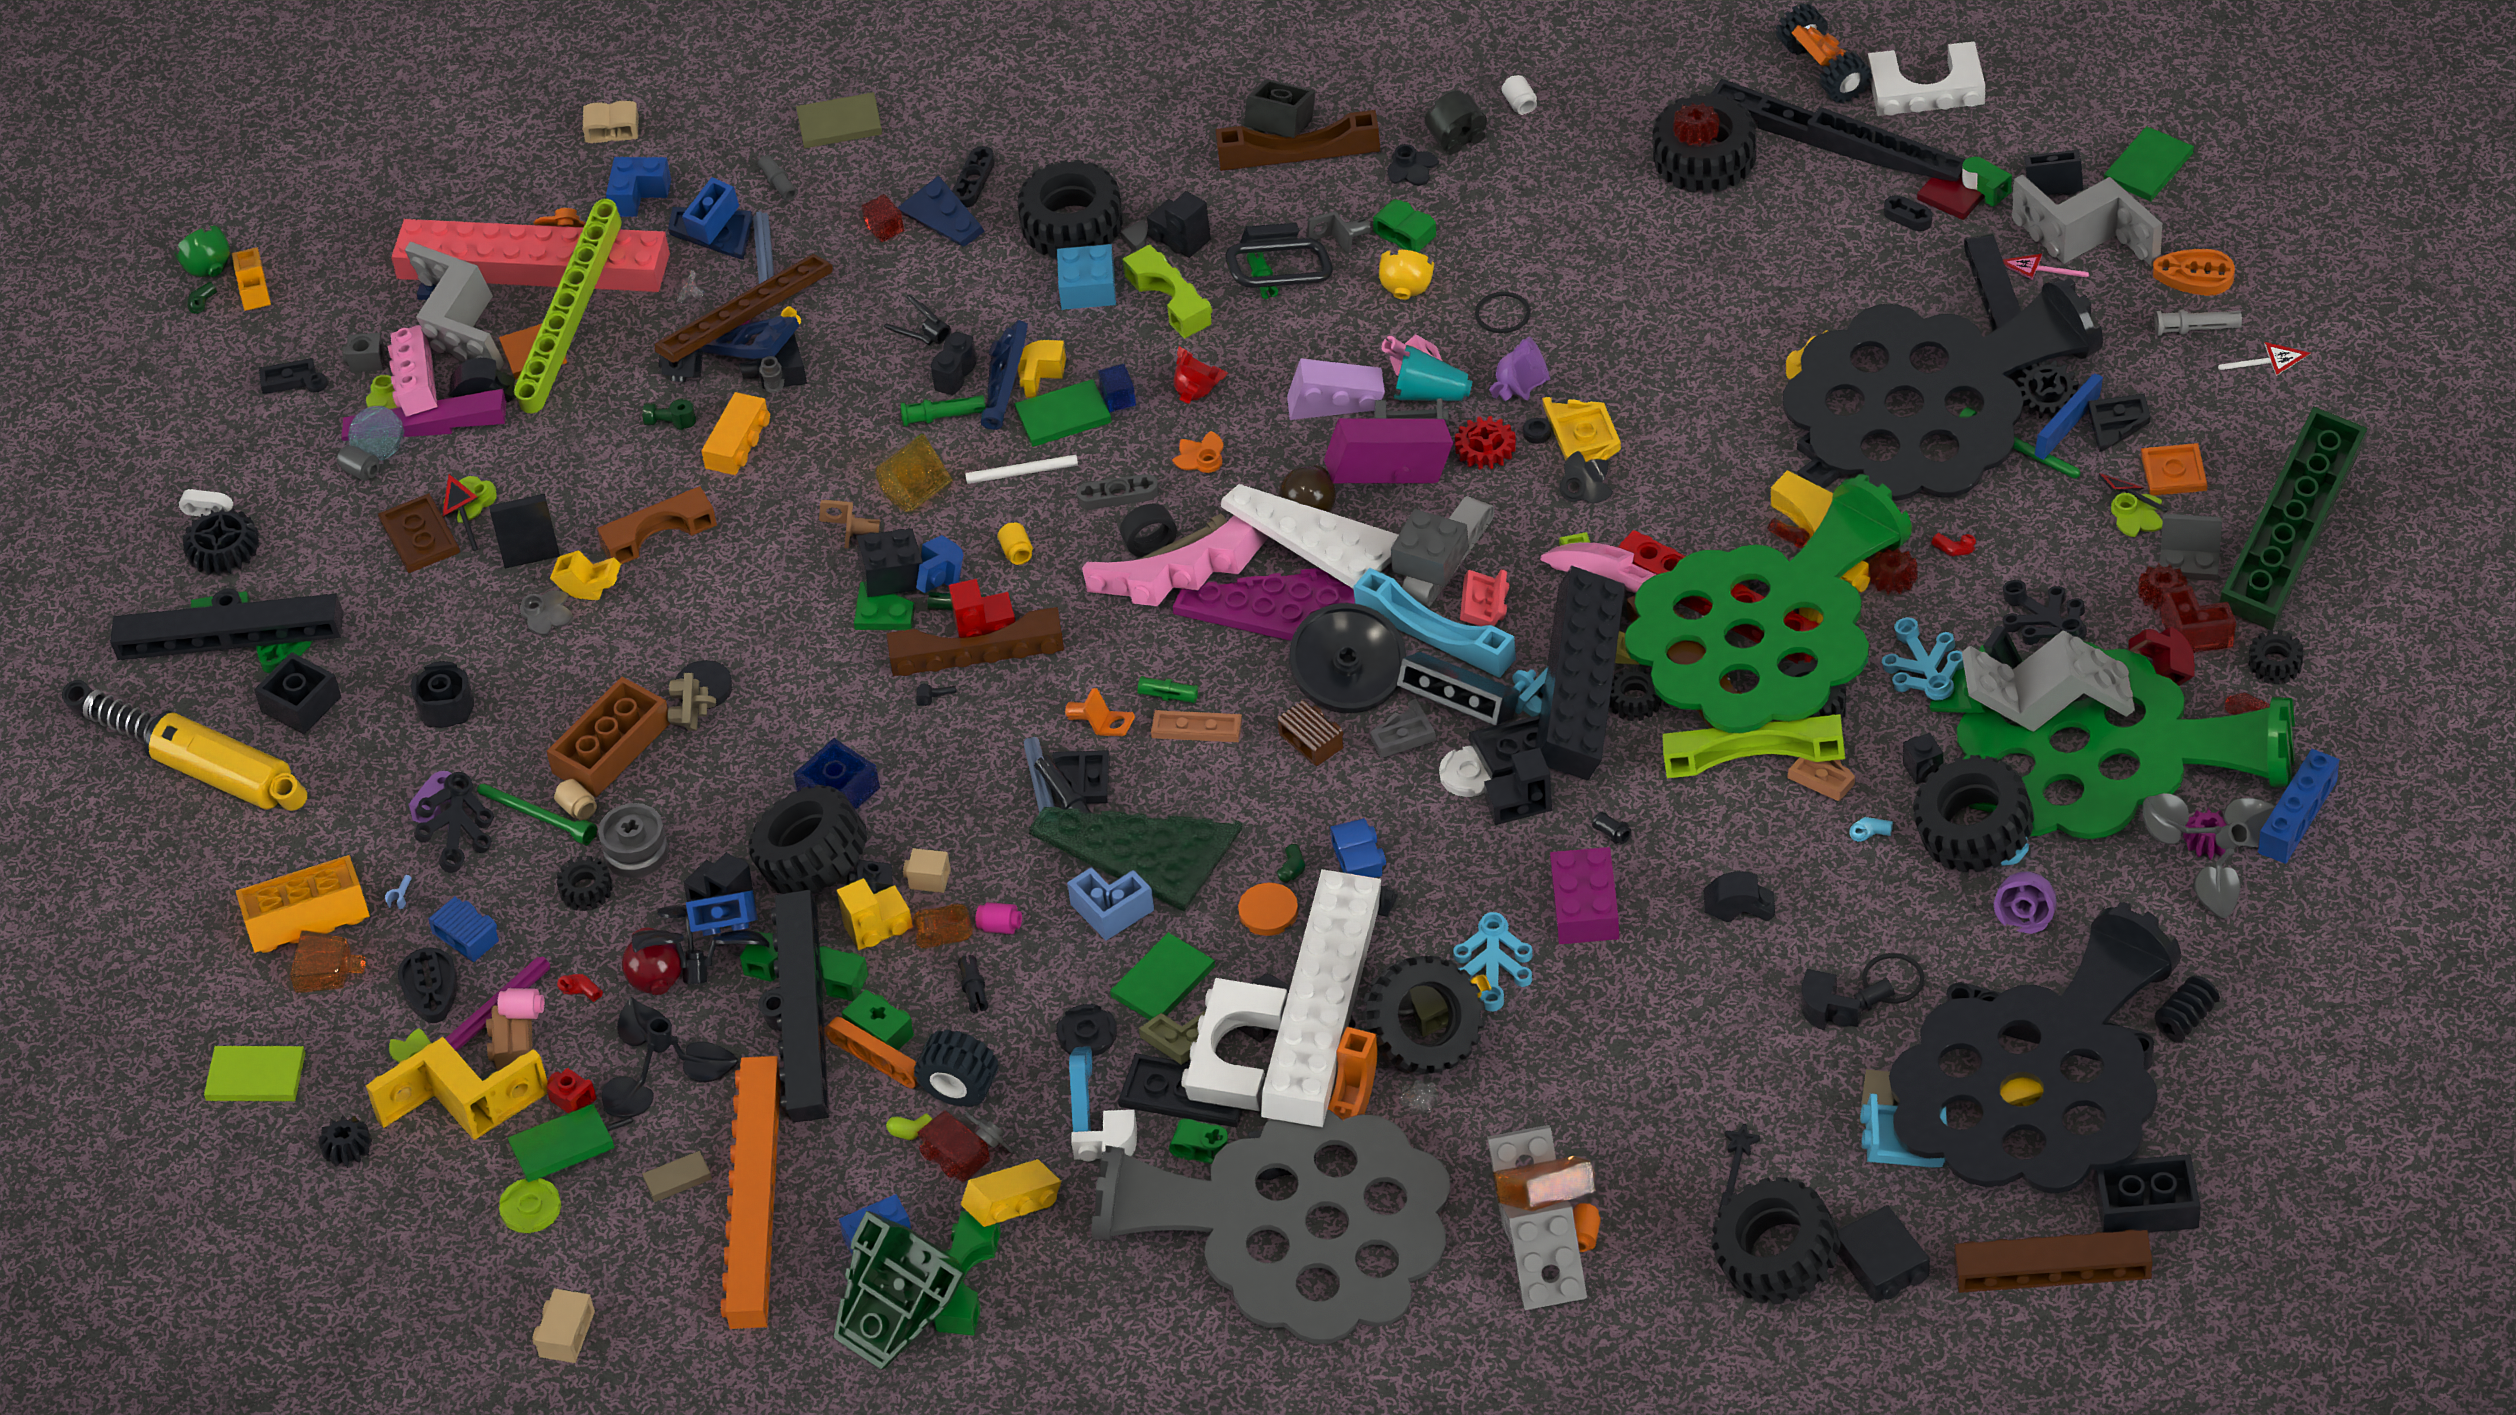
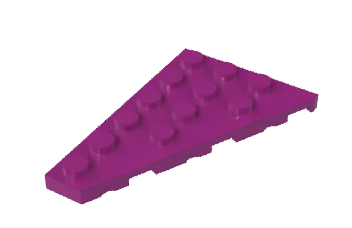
(1264, 604)

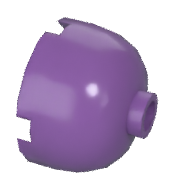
(2026, 897)

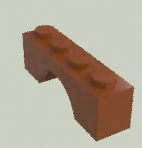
(684, 512)

